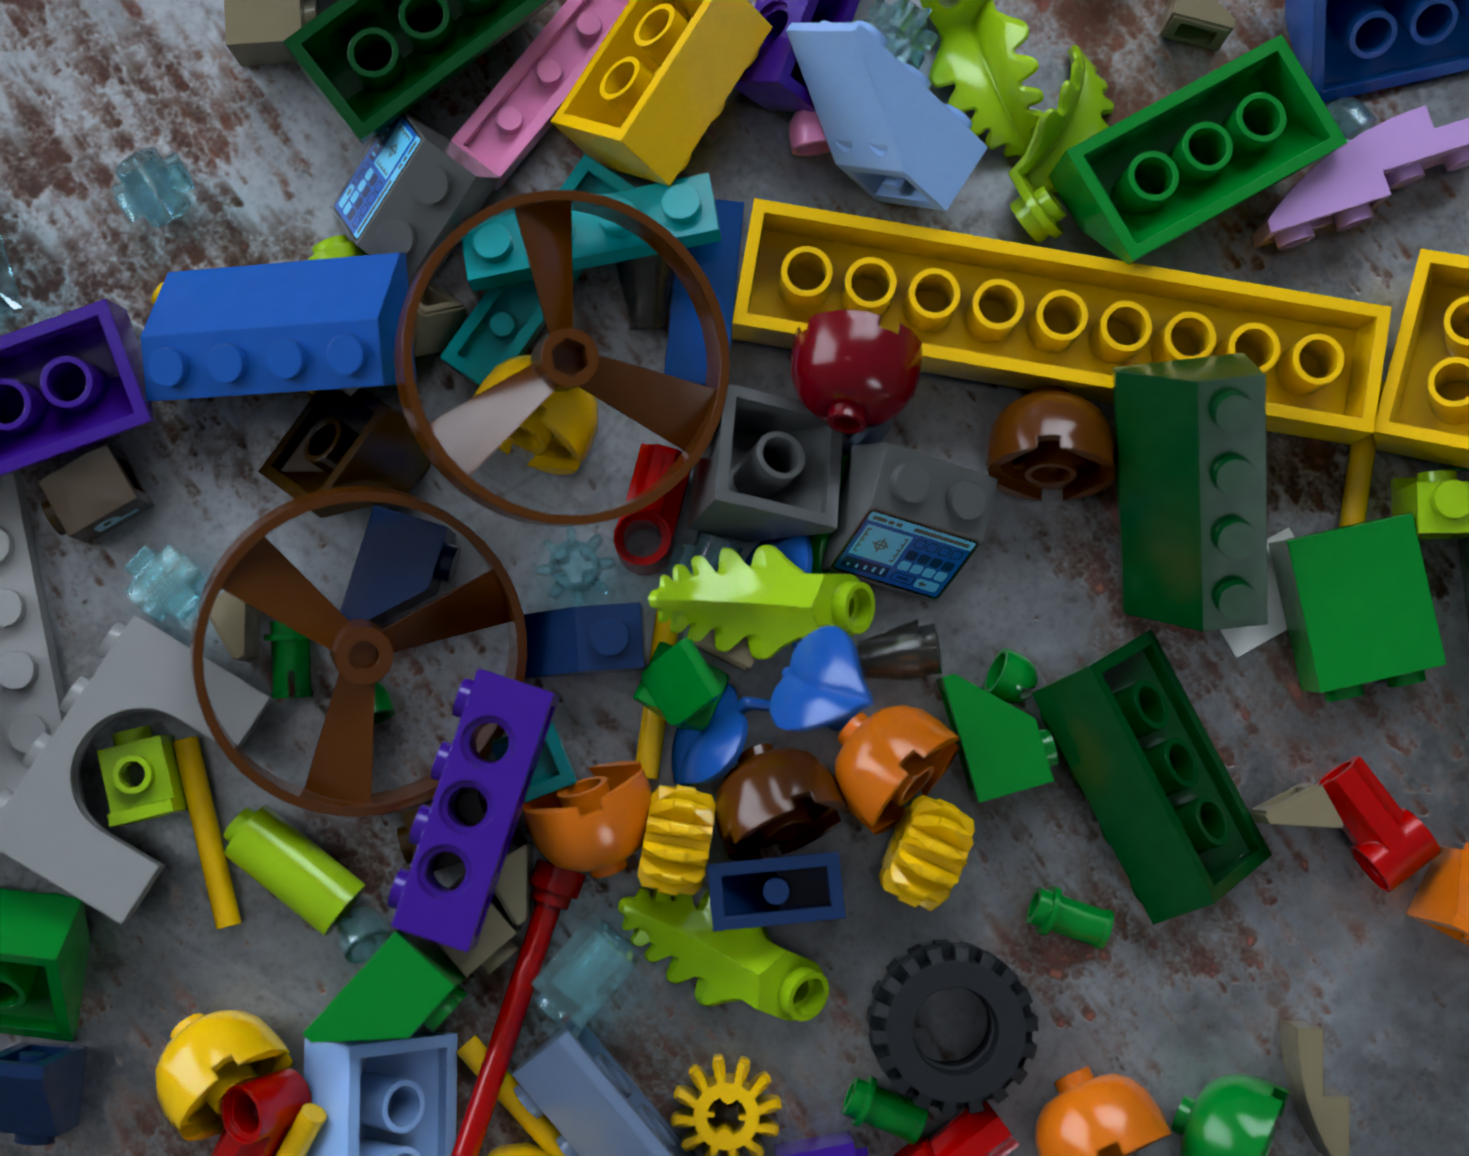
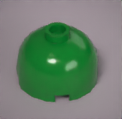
(1230, 1117)

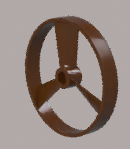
(568, 358)
(360, 650)

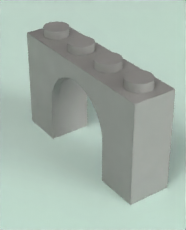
(46, 817)

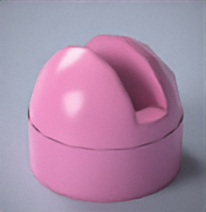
(807, 135)

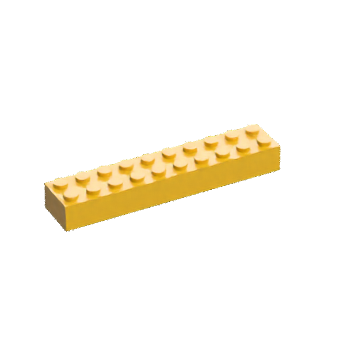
(1059, 315)

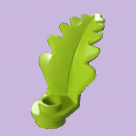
(986, 71)
(1075, 120)
(765, 601)
(726, 962)

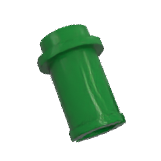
(289, 653)
(1069, 917)
(883, 1110)

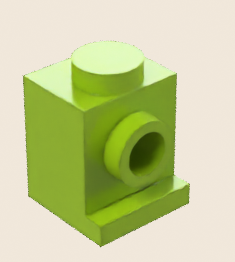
(1436, 502)
(162, 787)

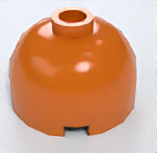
(890, 761)
(594, 820)
(1099, 1117)

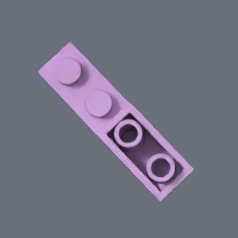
(1361, 174)

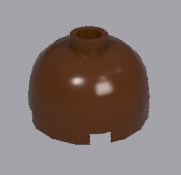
(1051, 444)
(775, 800)

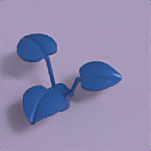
(817, 691)

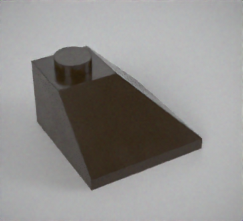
(344, 442)

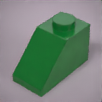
(997, 742)

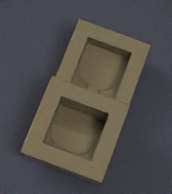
(1319, 1107)

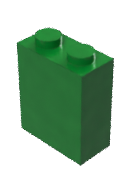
(1358, 606)

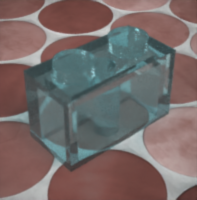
(585, 972)

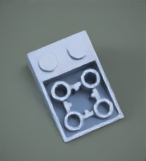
(883, 116)

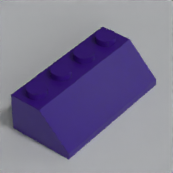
(69, 384)

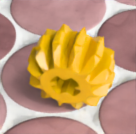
(677, 840)
(927, 853)
(727, 1087)

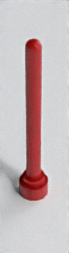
(553, 892)

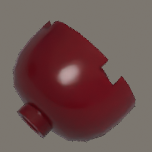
(854, 369)

